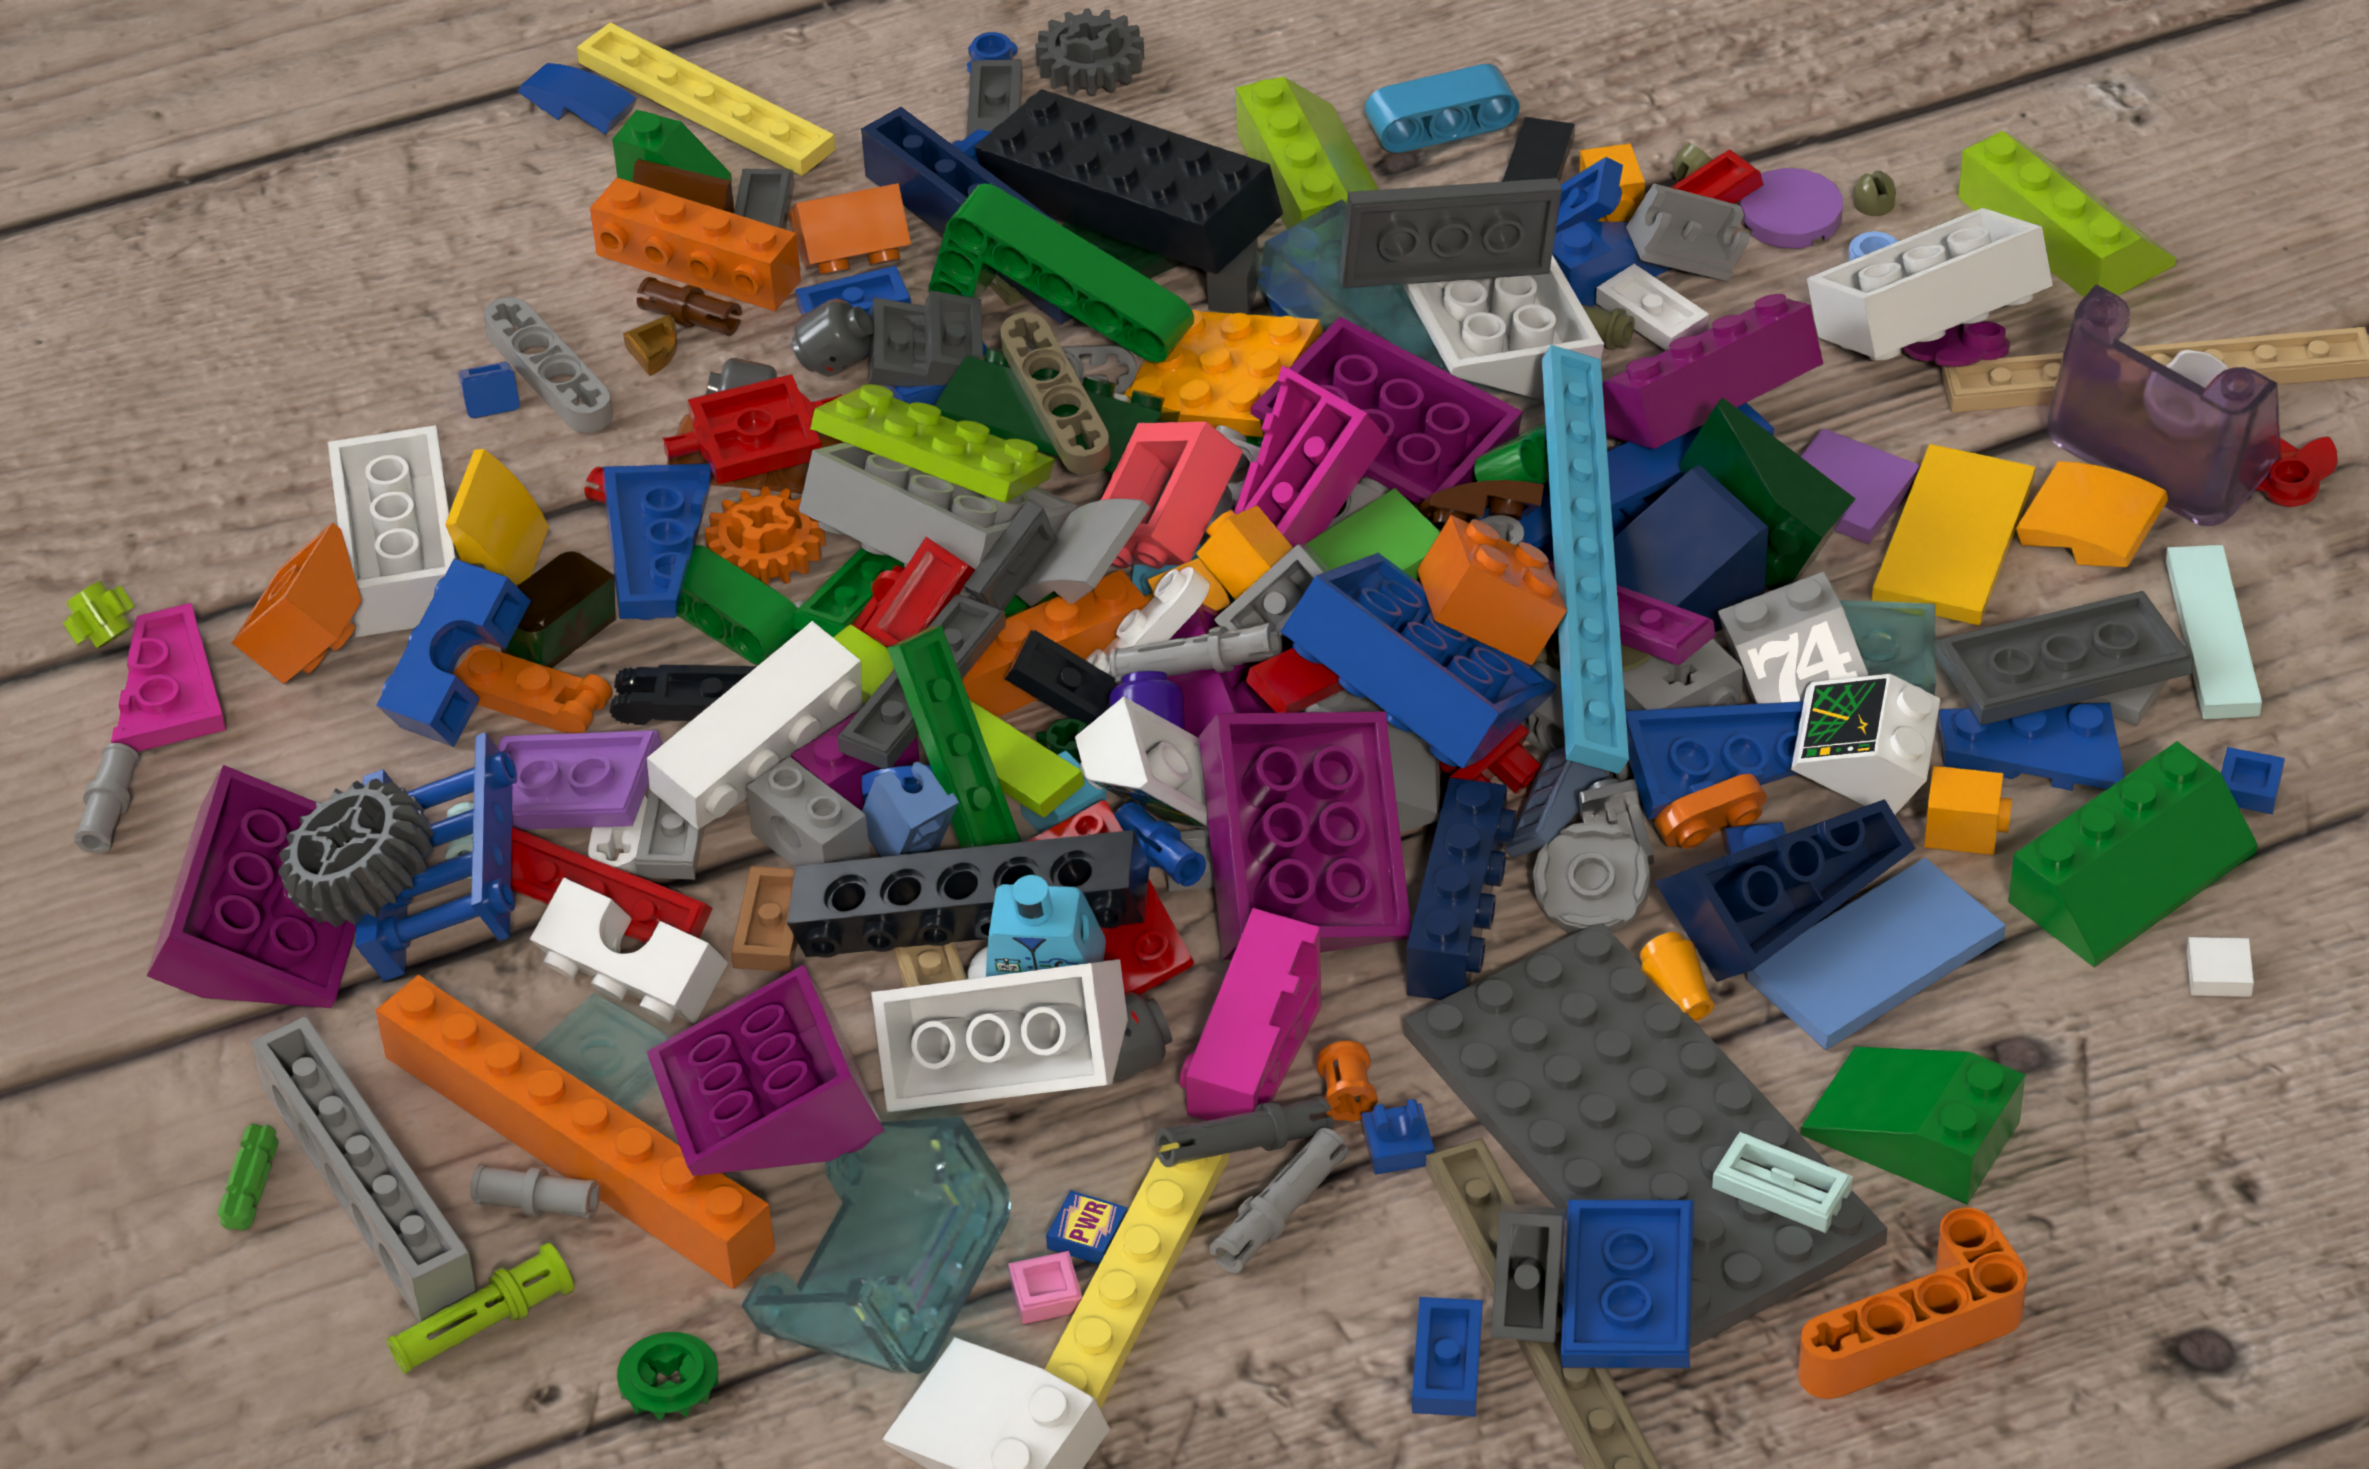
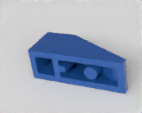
(1595, 253)

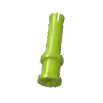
(513, 1301)

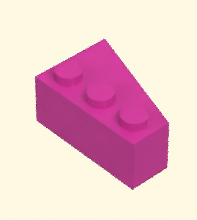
(1308, 458)
(1256, 1018)

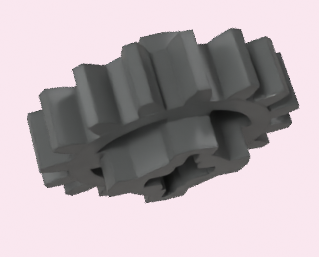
(1089, 51)

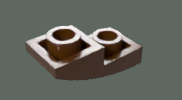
(1471, 499)

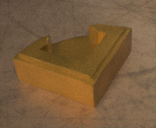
(653, 344)

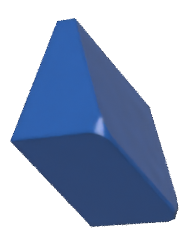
(489, 389)

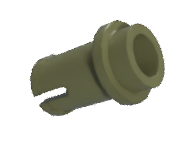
(1613, 327)

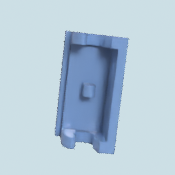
(907, 821)

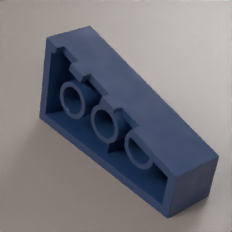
(1771, 893)

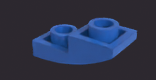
(567, 88)

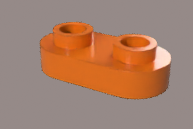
(1698, 815)

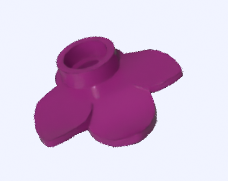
(1963, 345)

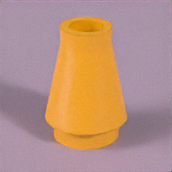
(1676, 970)

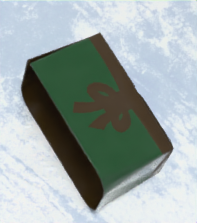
(574, 602)

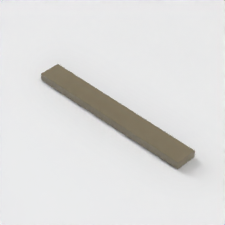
(1582, 1398)

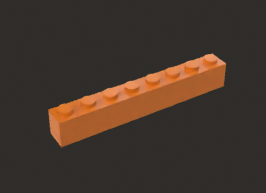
(575, 1130)

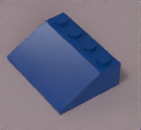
(1431, 680)

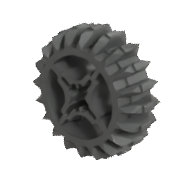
(356, 852)

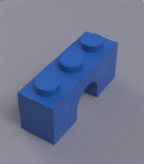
(466, 610)

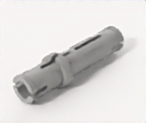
(1216, 650)
(1266, 1214)

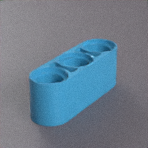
(1441, 108)

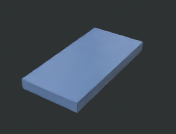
(1876, 953)

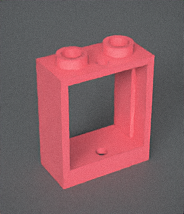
(1201, 470)

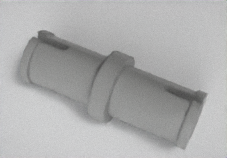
(106, 798)
(535, 1191)

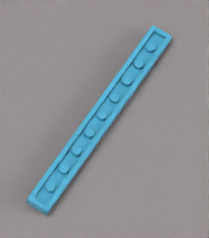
(1584, 561)

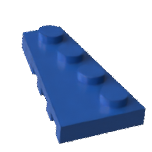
(1698, 747)

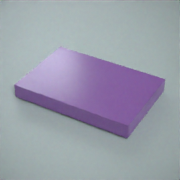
(579, 778)

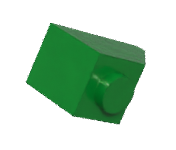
(662, 142)

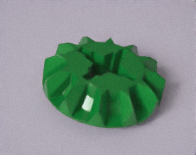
(665, 1355)

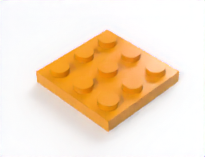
(1226, 366)

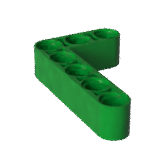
(1007, 236)

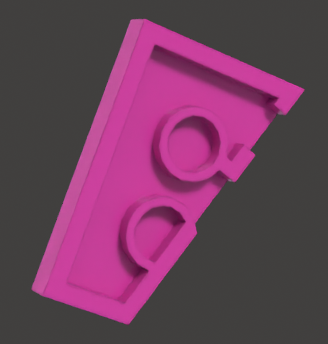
(167, 683)

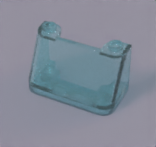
(898, 1254)

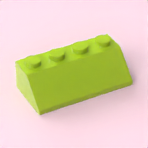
(1304, 145)
(2081, 233)

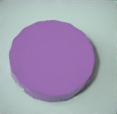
(1793, 208)

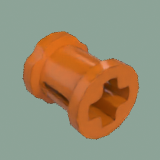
(1347, 1080)

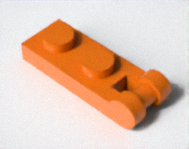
(533, 690)

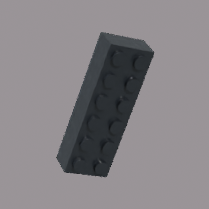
(1132, 180)

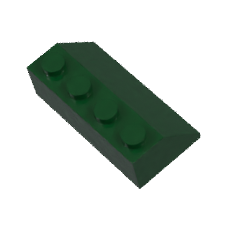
(990, 394)

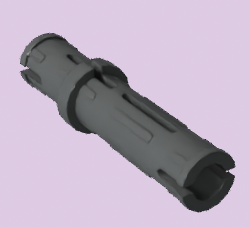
(1266, 1127)

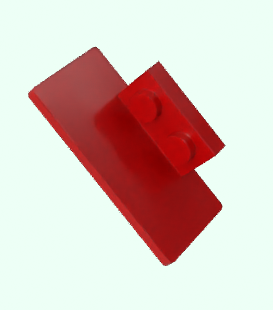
(1146, 950)

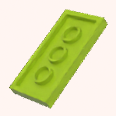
(932, 443)

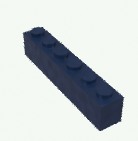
(932, 177)

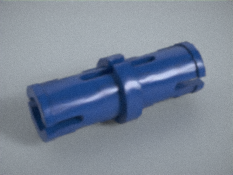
(1162, 844)

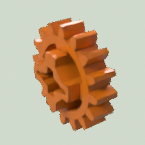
(765, 535)

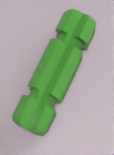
(248, 1177)

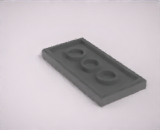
(1449, 232)
(2063, 657)

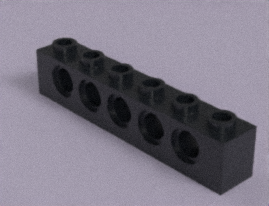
(952, 892)

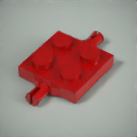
(750, 429)

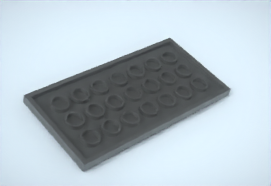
(1628, 1099)

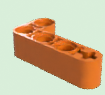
(1961, 1305)

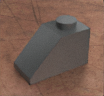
(1528, 1272)

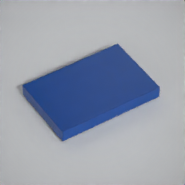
(1628, 1284)

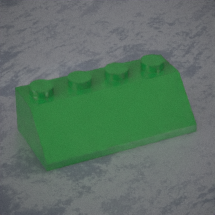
(2131, 855)

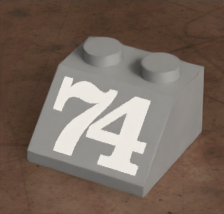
(1791, 640)

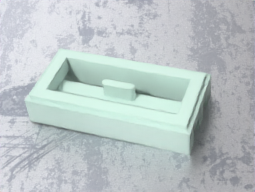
(1777, 1188)

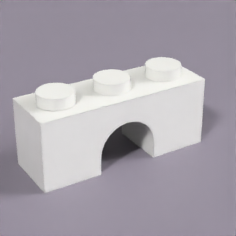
(669, 973)

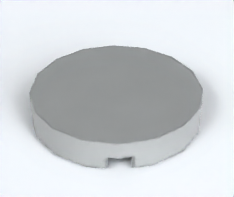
(1592, 877)

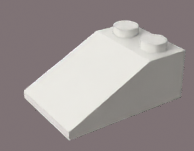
(996, 1415)

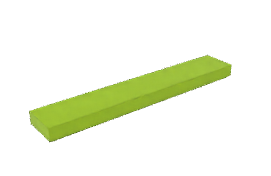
(1021, 764)

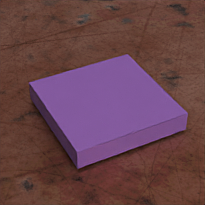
(1866, 473)

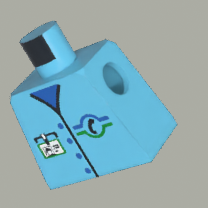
(1041, 928)

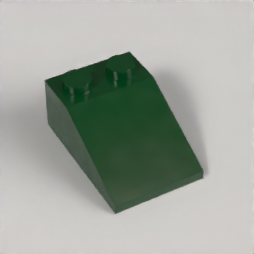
(1775, 485)

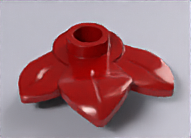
(2298, 473)

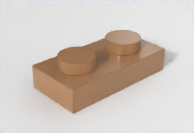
(762, 929)

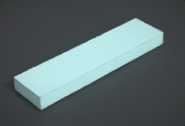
(2213, 632)

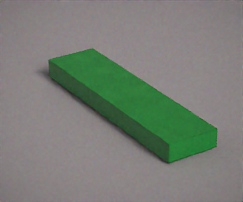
(953, 738)

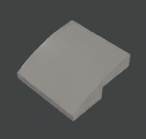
(1084, 549)

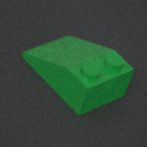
(1921, 1115)

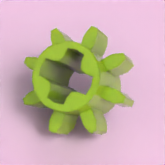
(98, 614)

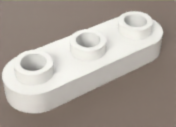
(1174, 603)

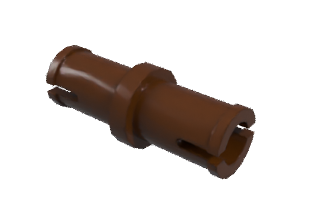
(689, 306)

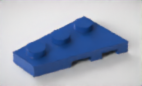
(2057, 743)

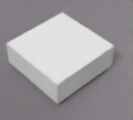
(2220, 966)

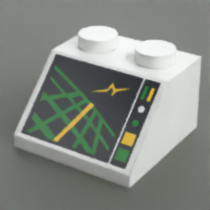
(1867, 738)
(1145, 763)

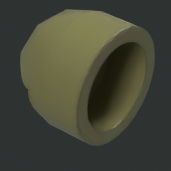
(1689, 160)
(1866, 194)

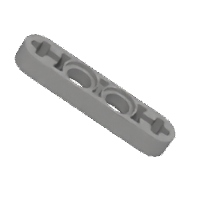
(556, 360)

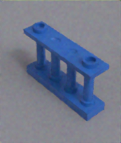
(492, 779)

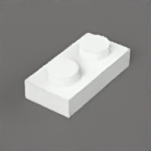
(1656, 308)

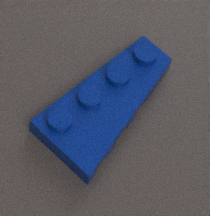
(653, 533)

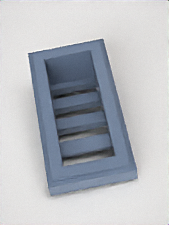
(1551, 802)

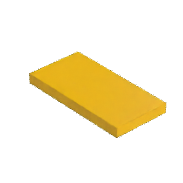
(1954, 533)

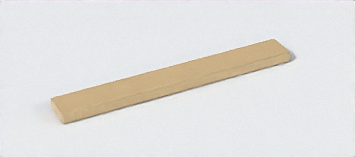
(2279, 357)

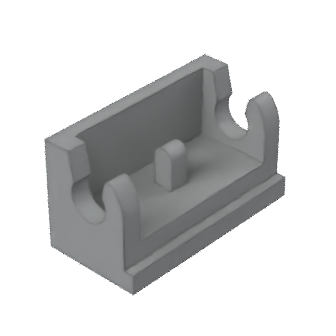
(1688, 232)

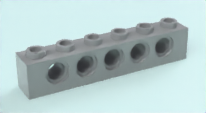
(363, 1169)

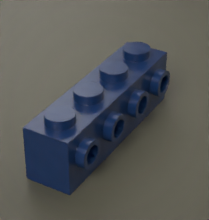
(1458, 889)

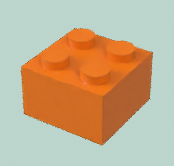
(1492, 589)

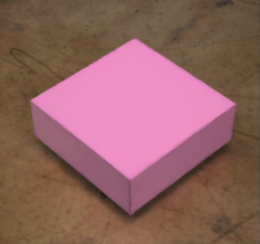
(1045, 1287)

